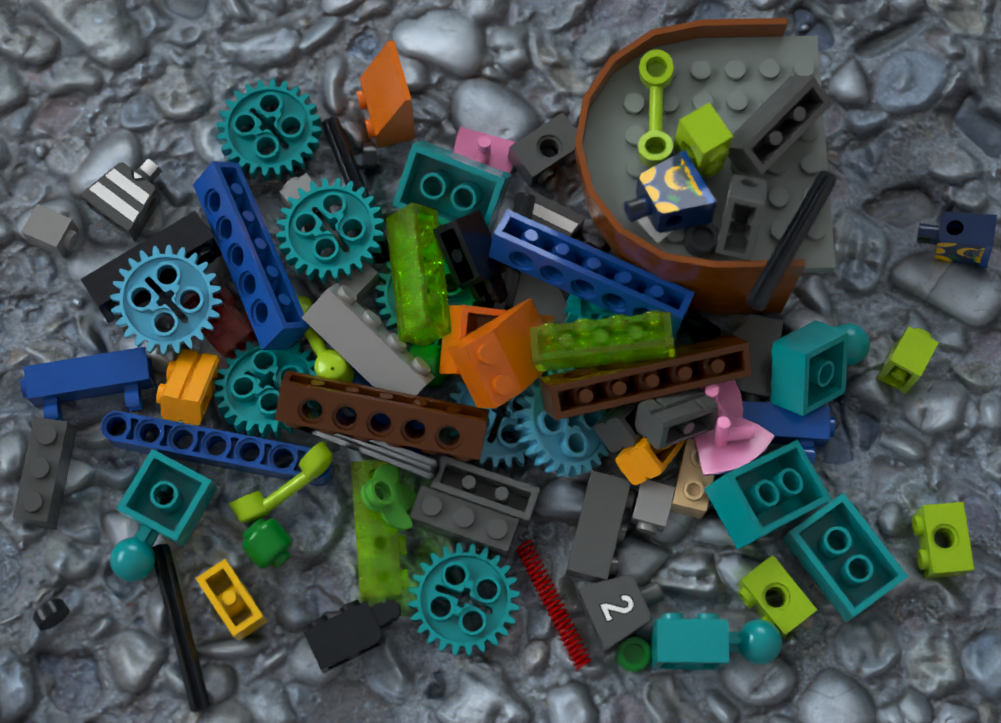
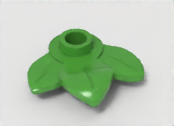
(389, 497)

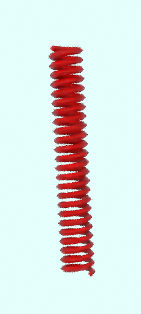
(556, 620)

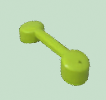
(656, 73)
(328, 362)
(255, 505)

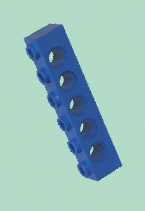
(250, 256)
(585, 270)

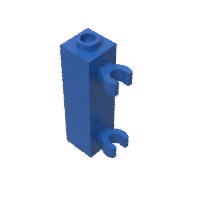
(88, 378)
(787, 426)

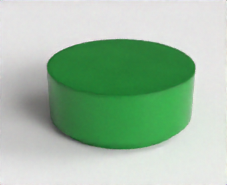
(633, 654)

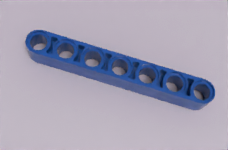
(203, 440)

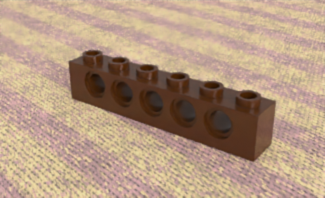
(634, 381)
(399, 407)

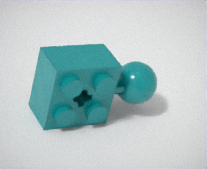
(813, 364)
(143, 504)
(707, 641)

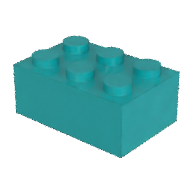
(451, 184)
(767, 494)
(844, 557)

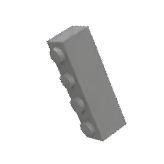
(365, 343)

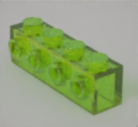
(418, 275)
(602, 341)
(377, 544)

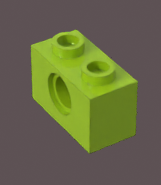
(704, 140)
(907, 359)
(952, 523)
(773, 577)

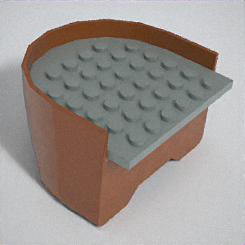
(736, 70)

